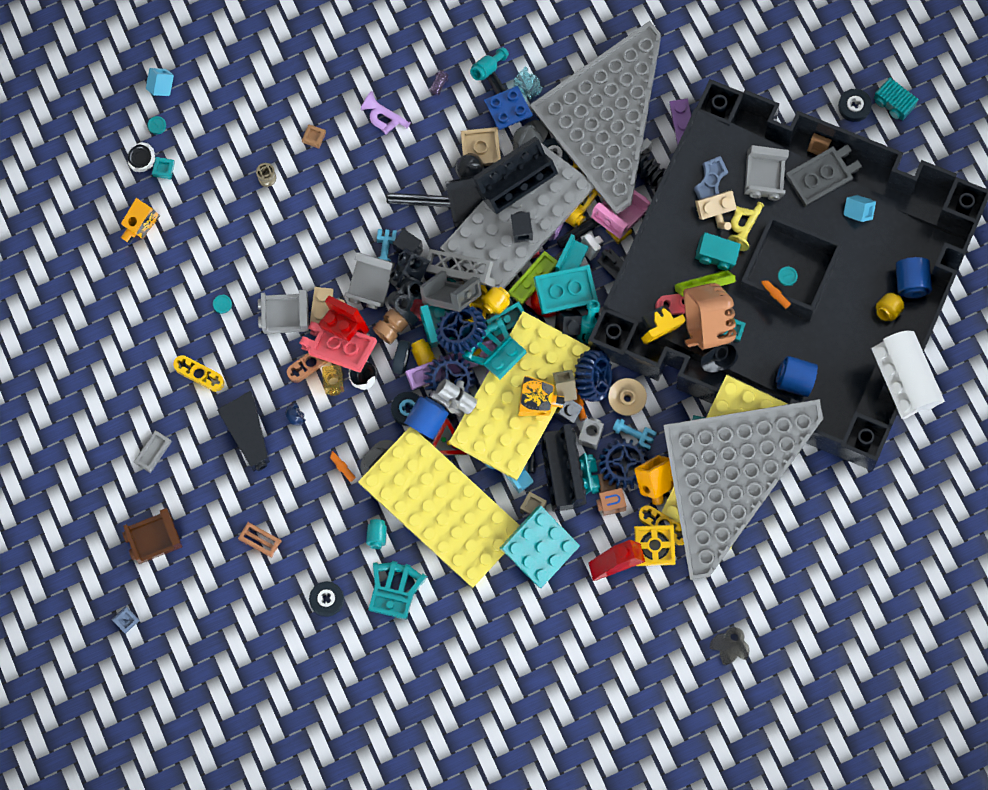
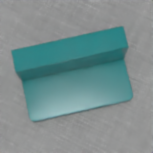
(572, 255)

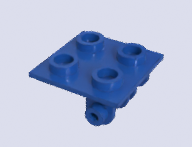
(508, 108)

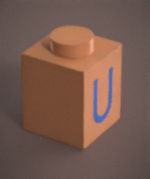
(611, 502)

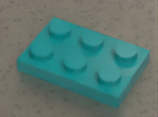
(565, 289)

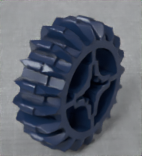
(466, 332)
(464, 374)
(593, 375)
(616, 464)

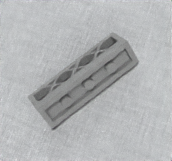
(460, 274)

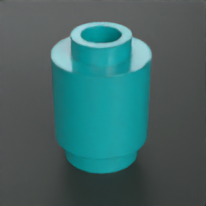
(376, 534)

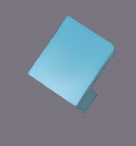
(159, 81)
(859, 208)
(523, 481)

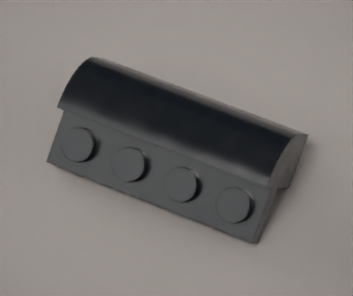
(515, 175)
(563, 469)

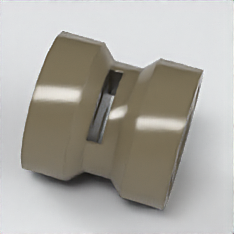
(268, 178)

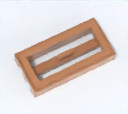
(273, 547)

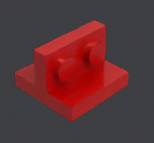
(342, 319)

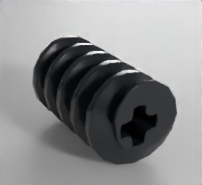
(649, 171)

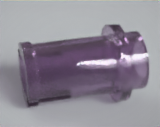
(441, 78)

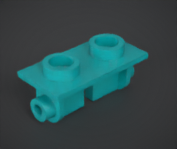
(589, 466)

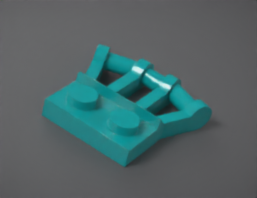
(503, 356)
(391, 601)

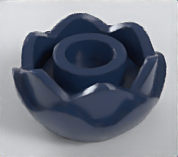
(294, 415)

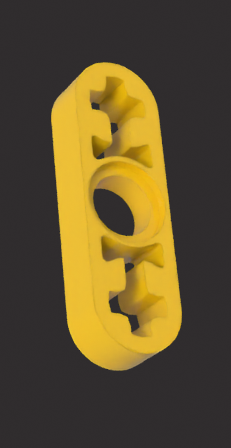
(189, 362)
(654, 512)

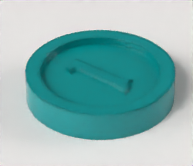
(157, 125)
(787, 276)
(222, 304)

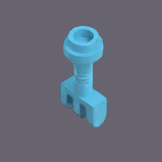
(386, 241)
(642, 436)

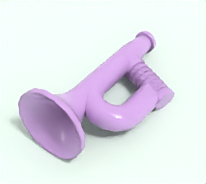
(371, 103)

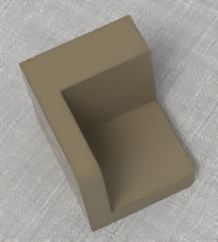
(565, 385)
(531, 503)

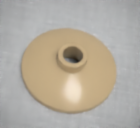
(630, 388)

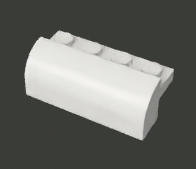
(907, 373)

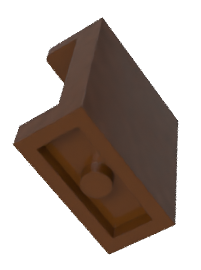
(152, 537)

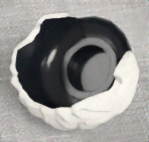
(141, 157)
(365, 378)

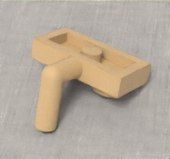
(716, 206)
(319, 306)

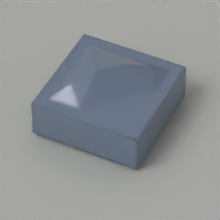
(125, 619)

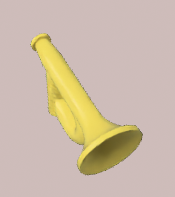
(743, 231)

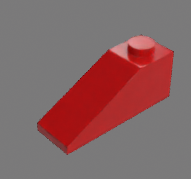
(616, 559)

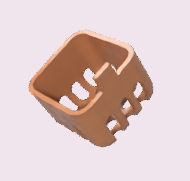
(709, 316)

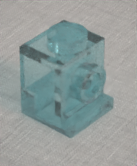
(528, 84)

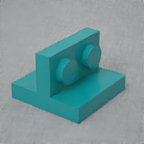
(429, 317)

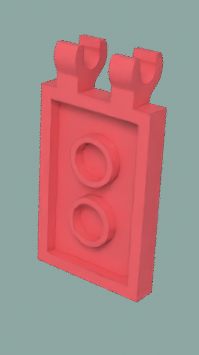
(337, 350)

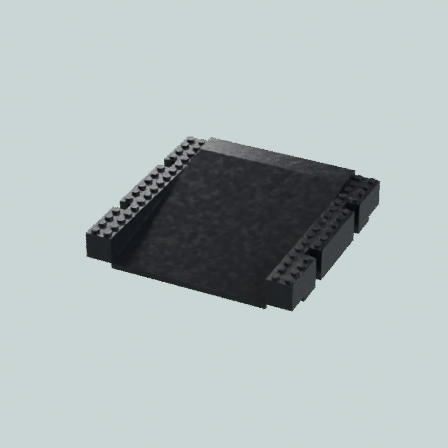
(838, 263)

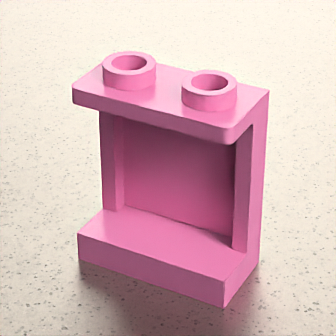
(625, 220)

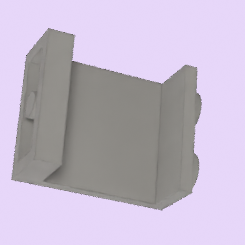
(370, 280)

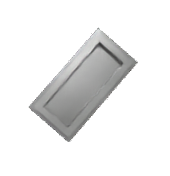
(152, 451)

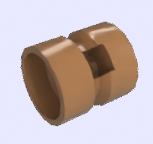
(390, 326)

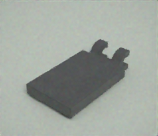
(822, 174)

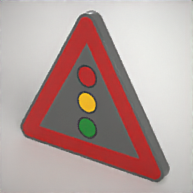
(442, 440)

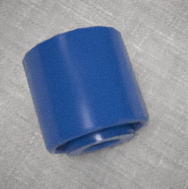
(913, 277)
(796, 376)
(427, 417)

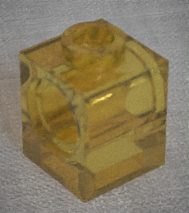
(329, 372)

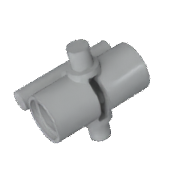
(454, 397)

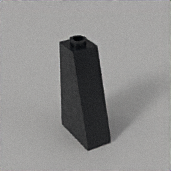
(245, 427)

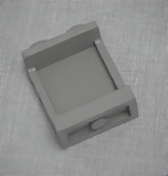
(765, 172)
(284, 313)

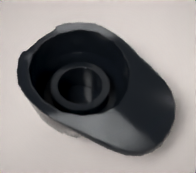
(468, 165)
(719, 358)

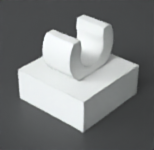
(593, 244)

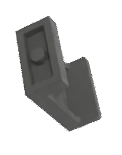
(448, 294)

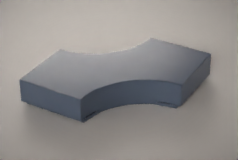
(713, 172)

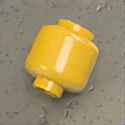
(495, 301)
(889, 307)

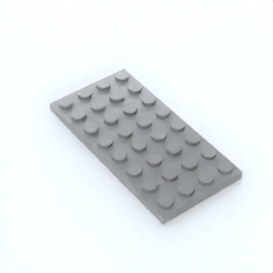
(491, 235)

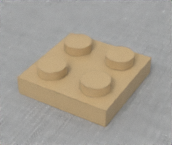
(482, 143)

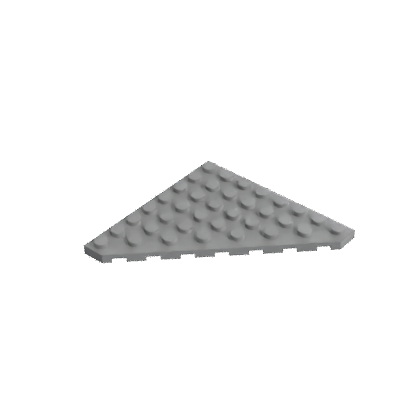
(604, 112)
(728, 469)

